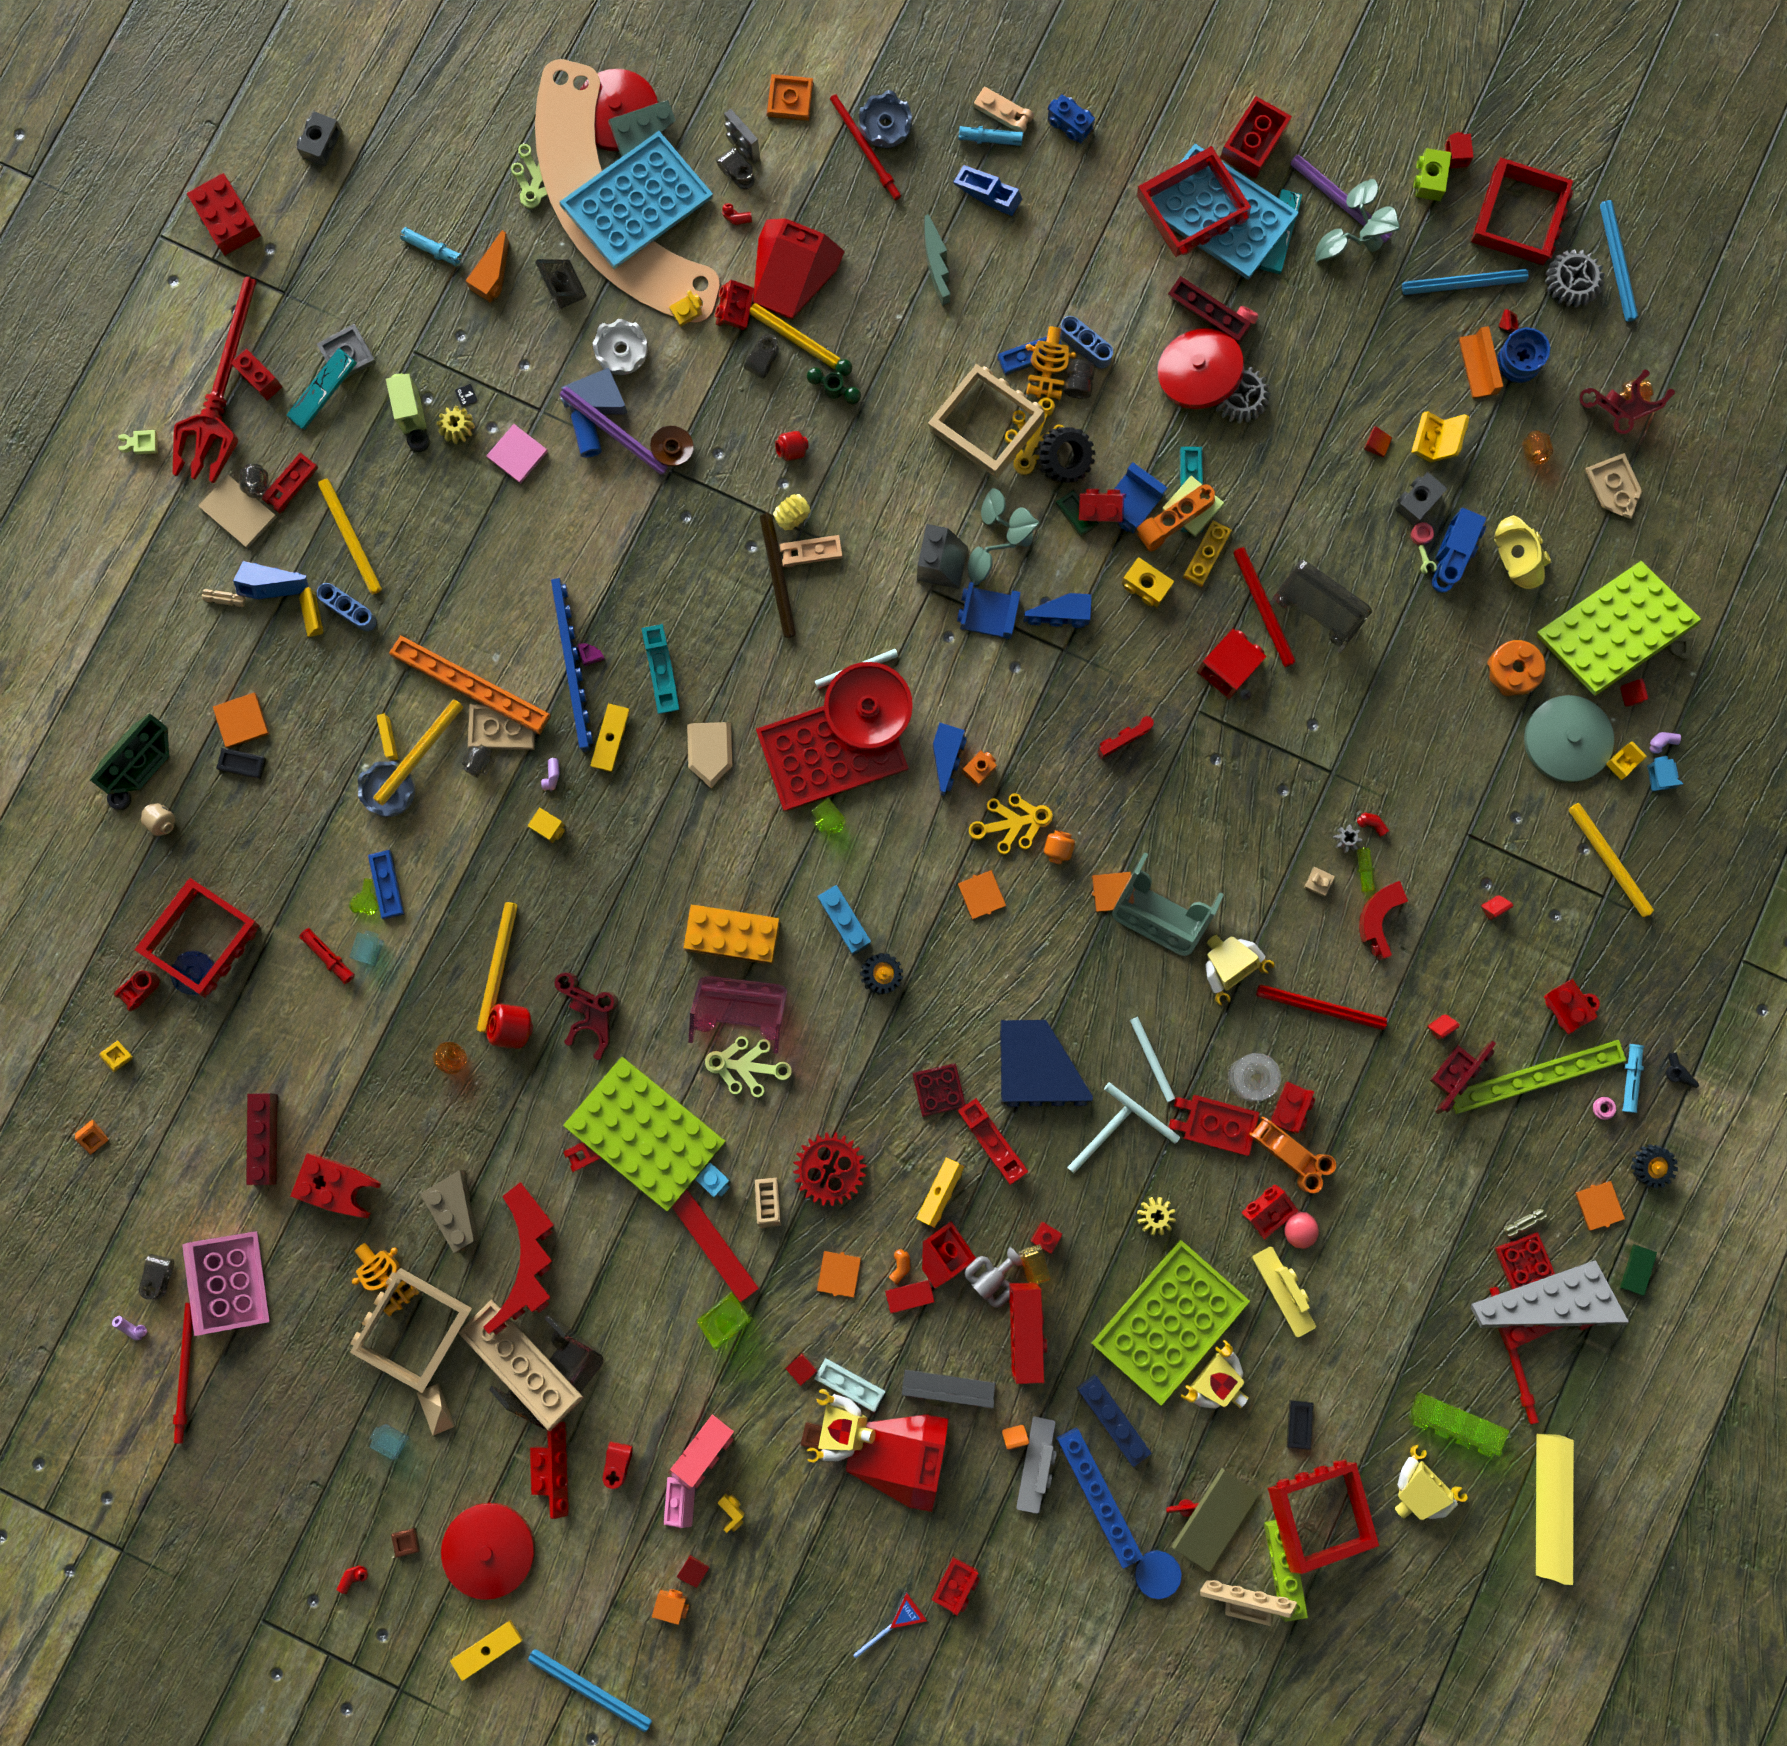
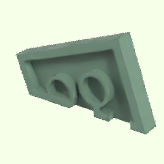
(641, 124)

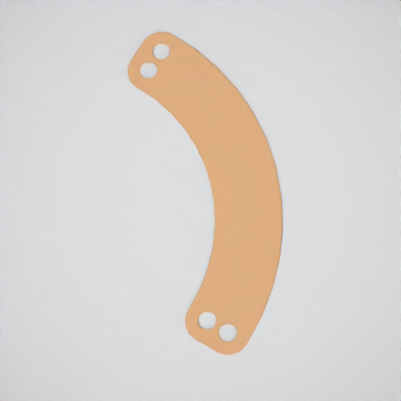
(571, 159)

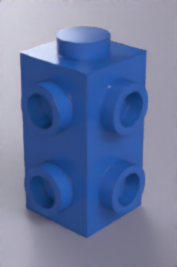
(1070, 118)

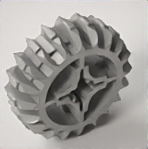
(1562, 270)
(1257, 388)

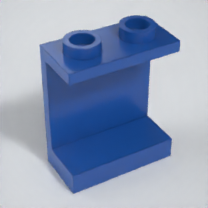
(1142, 496)
(988, 612)

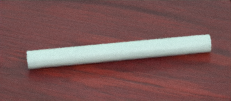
(878, 659)
(1148, 1050)
(1142, 1113)
(1099, 1139)

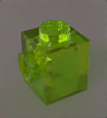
(828, 817)

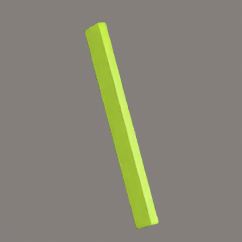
(1539, 1076)

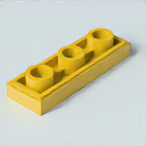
(1201, 563)
(613, 725)
(940, 1192)
(476, 1658)

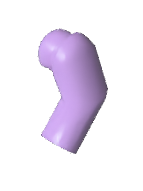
(1662, 739)
(553, 774)
(129, 1329)

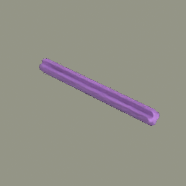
(1330, 190)
(612, 429)

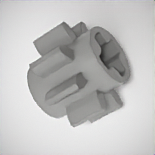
(1344, 833)

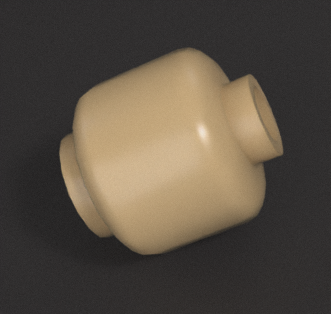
(157, 819)

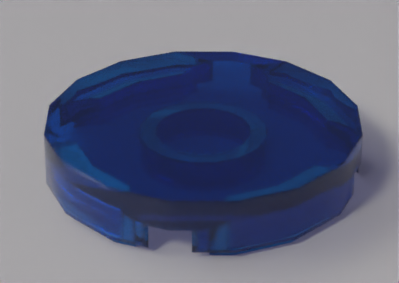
(193, 966)

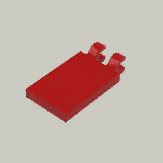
(1216, 1124)

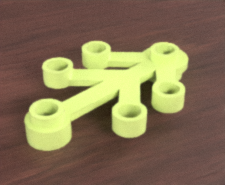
(536, 181)
(744, 1065)

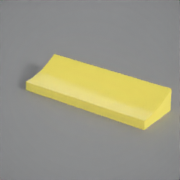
(1554, 1507)

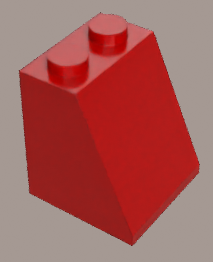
(1231, 663)

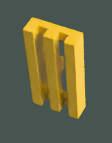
(387, 737)

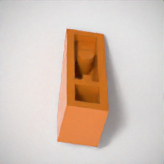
(488, 274)

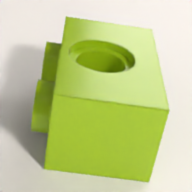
(1432, 186)

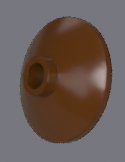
(671, 437)

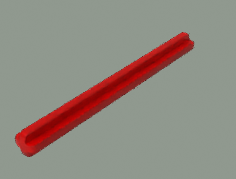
(1264, 607)
(1321, 1007)

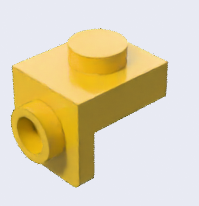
(1626, 760)
(731, 1507)

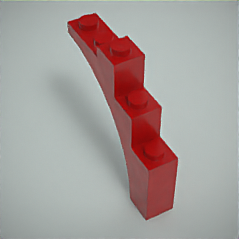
(534, 1261)

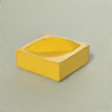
(115, 1056)

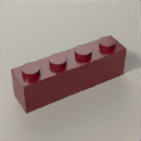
(1209, 309)
(261, 1139)

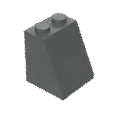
(941, 557)

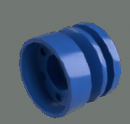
(1530, 345)

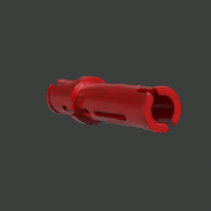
(333, 962)

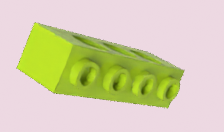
(1286, 1583)

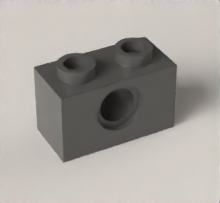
(321, 149)
(1429, 489)

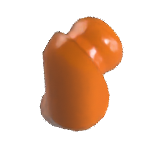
(903, 1266)

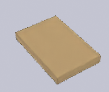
(236, 512)
(497, 731)

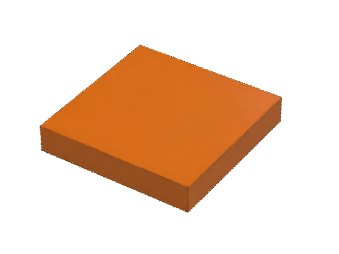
(790, 97)
(241, 720)

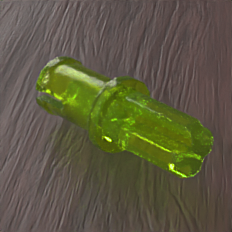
(1365, 869)

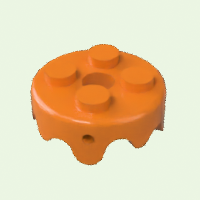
(1506, 677)

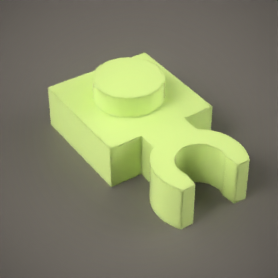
(142, 442)

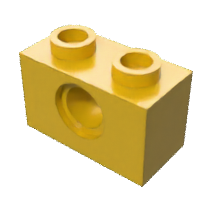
(1143, 571)

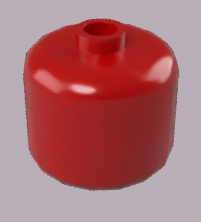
(509, 1026)

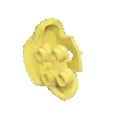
(1529, 569)

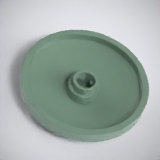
(1569, 739)

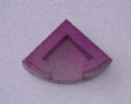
(590, 654)

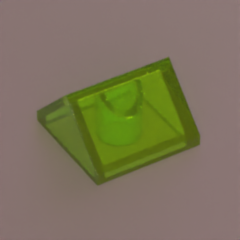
(724, 1320)

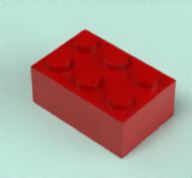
(1255, 137)
(223, 214)

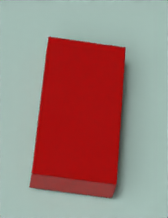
(909, 1296)

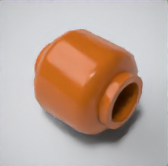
(1059, 846)

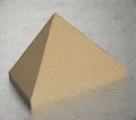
(435, 1409)

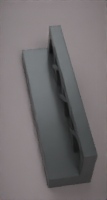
(948, 1388)

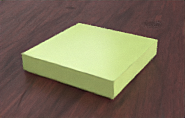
(1200, 521)

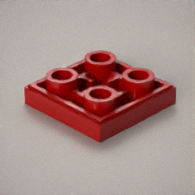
(1524, 1260)

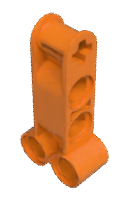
(1154, 532)
(1293, 1155)

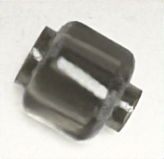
(253, 480)
(477, 761)

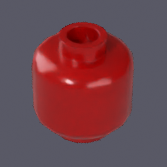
(791, 446)

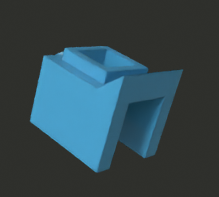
(1663, 774)

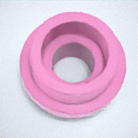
(1611, 1108)

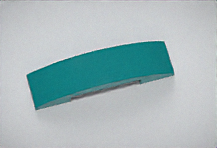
(660, 668)

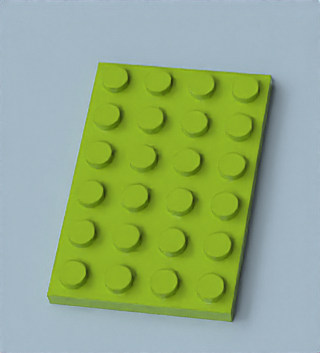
(1618, 628)
(644, 1134)
(1170, 1322)

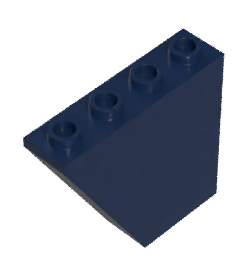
(1037, 1067)

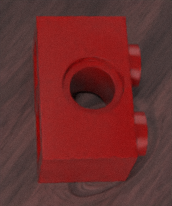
(256, 374)

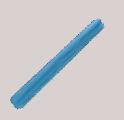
(1618, 261)
(1464, 281)
(589, 1690)

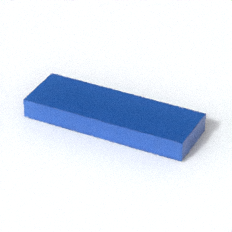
(1018, 358)
(386, 884)

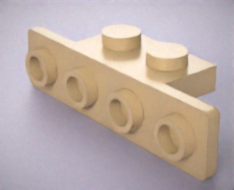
(1248, 1604)

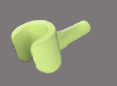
(1425, 559)

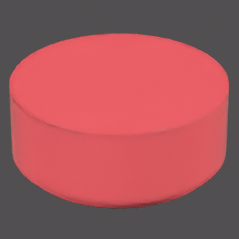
(1248, 314)
(1422, 533)

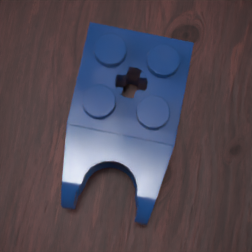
(1458, 547)

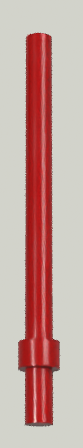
(885, 178)
(1527, 1399)
(180, 1417)

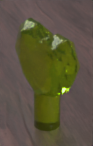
(364, 900)

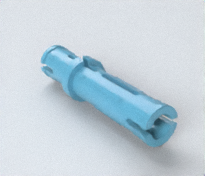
(989, 135)
(439, 250)
(1633, 1076)

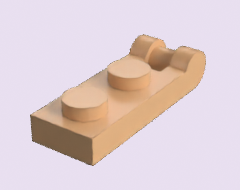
(1003, 110)
(811, 550)

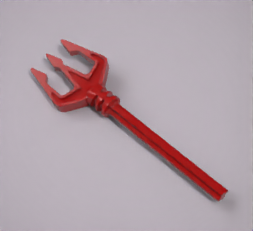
(209, 423)

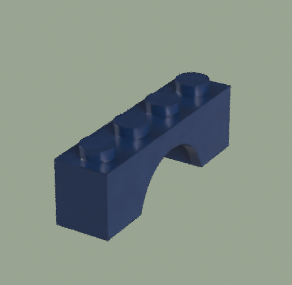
(1114, 1420)

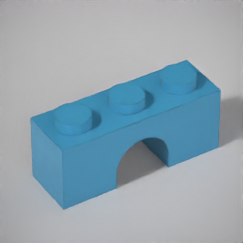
(844, 920)

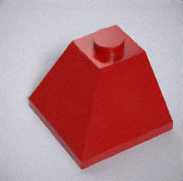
(945, 1255)

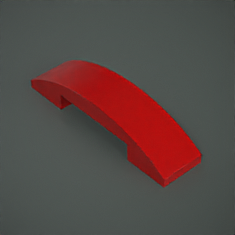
(992, 1141)

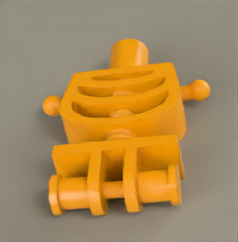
(1049, 348)
(370, 1259)

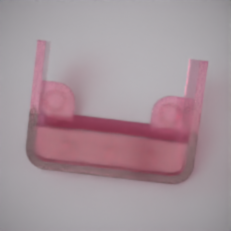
(739, 1004)

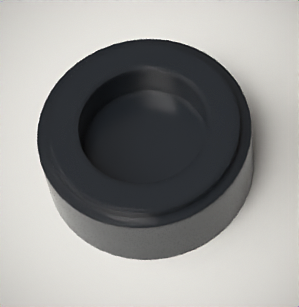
(418, 440)
(119, 800)

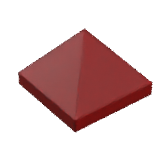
(1509, 321)

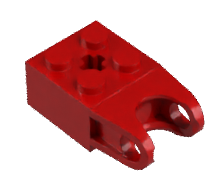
(340, 1187)

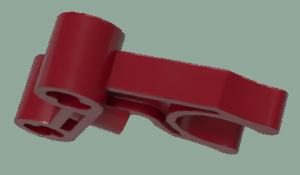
(1622, 408)
(591, 1005)

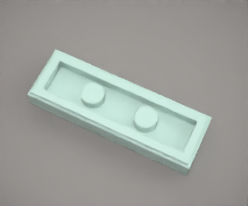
(849, 1385)

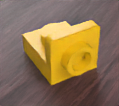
(686, 308)

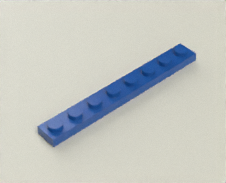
(573, 673)

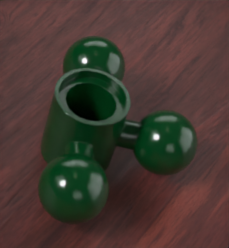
(843, 368)

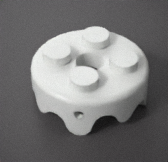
(615, 334)

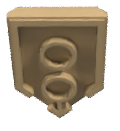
(1615, 485)
(709, 750)

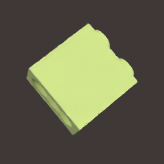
(405, 403)

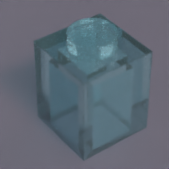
(366, 948)
(388, 1441)

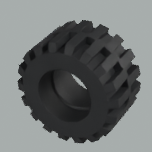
(1081, 454)

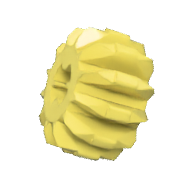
(464, 424)
(792, 512)
(1152, 1209)

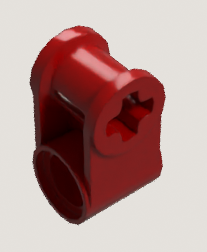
(133, 991)
(617, 1460)

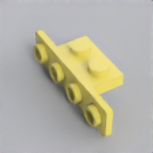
(1285, 1291)

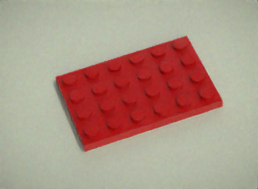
(815, 764)

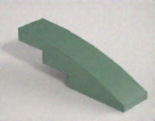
(936, 254)

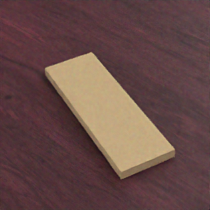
(522, 1367)

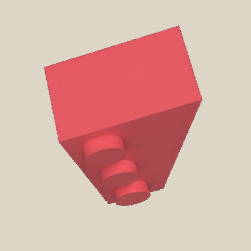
(702, 1453)

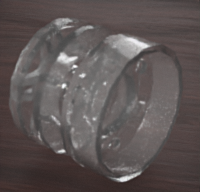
(1247, 1089)

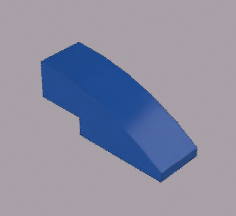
(988, 190)

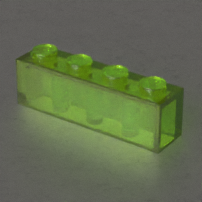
(1459, 1424)

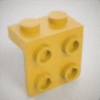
(1439, 438)

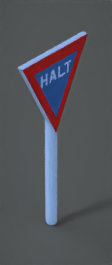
(906, 1615)

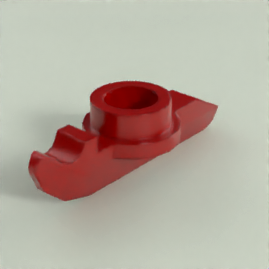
(1185, 1507)

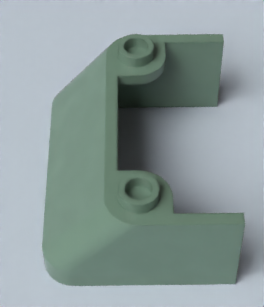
(1159, 917)

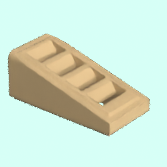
(767, 1222)

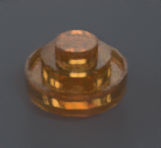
(449, 1057)

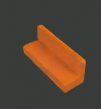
(1481, 363)

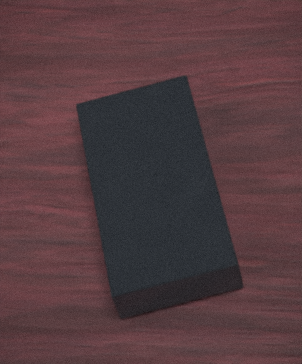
(241, 763)
(1300, 1424)

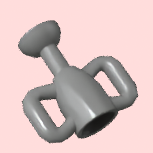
(993, 1278)

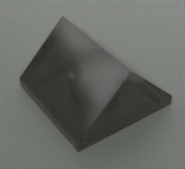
(560, 281)

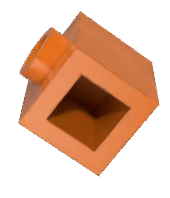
(980, 768)
(670, 1606)

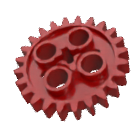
(848, 1177)

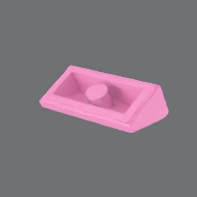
(678, 1504)

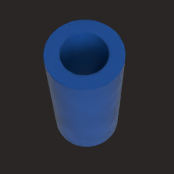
(586, 435)

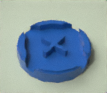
(1158, 1574)

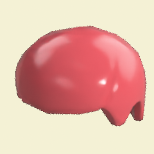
(1301, 1230)

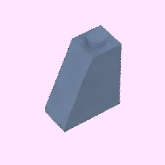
(599, 392)

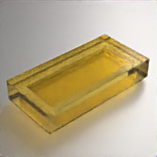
(1034, 1264)

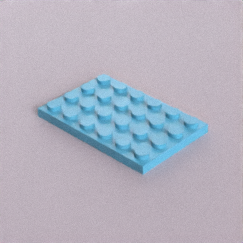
(636, 199)
(1202, 201)

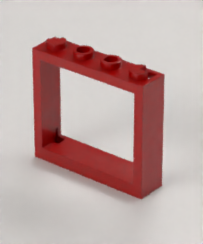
(1180, 172)
(1533, 177)
(169, 918)
(1286, 1524)

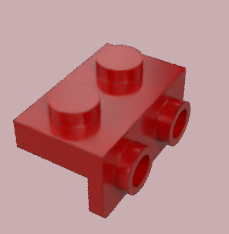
(1101, 506)
(956, 1585)

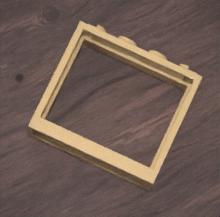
(993, 467)
(370, 1320)

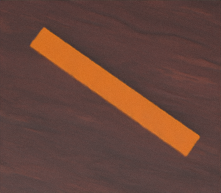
(470, 685)

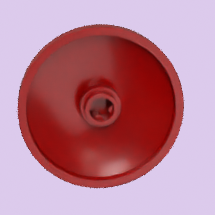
(619, 94)
(1201, 368)
(868, 705)
(487, 1551)

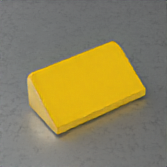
(311, 612)

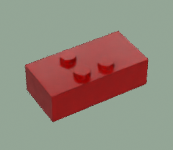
(1026, 1333)

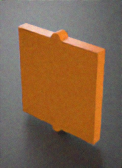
(1108, 890)
(981, 894)
(1599, 1205)
(838, 1274)

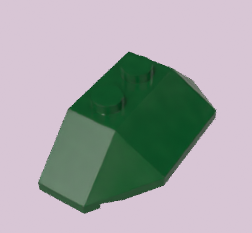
(133, 757)

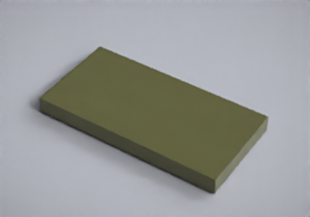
(1215, 1520)

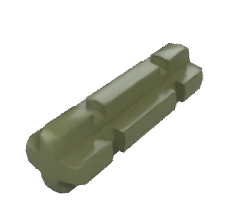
(1525, 1223)

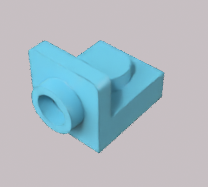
(713, 1180)

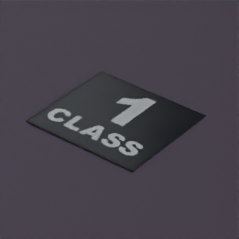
(466, 395)

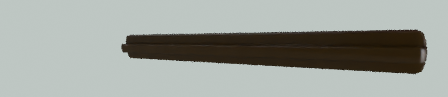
(777, 575)

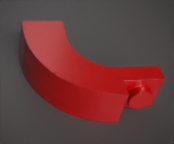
(1372, 917)

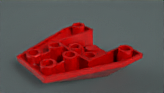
(792, 265)
(903, 1459)

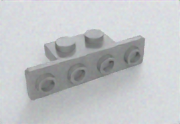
(1036, 1465)

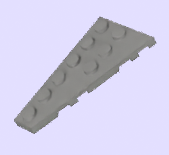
(1559, 1300)

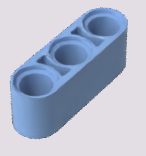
(1083, 332)
(337, 602)

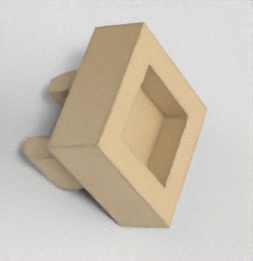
(1319, 882)

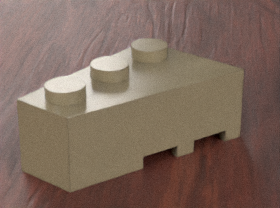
(452, 1211)

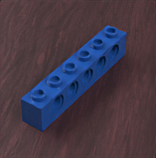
(1099, 1497)

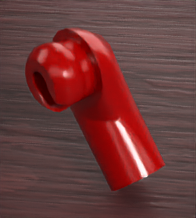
(734, 217)
(1372, 820)
(350, 1576)

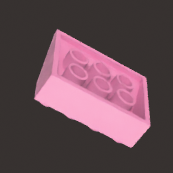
(225, 1283)

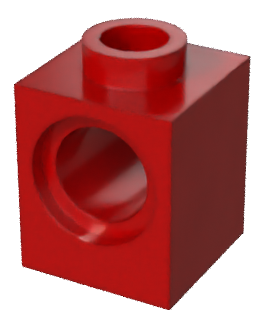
(1461, 149)
(1046, 1237)

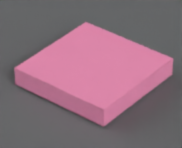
(517, 453)

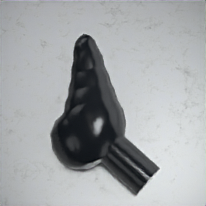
(1678, 1072)

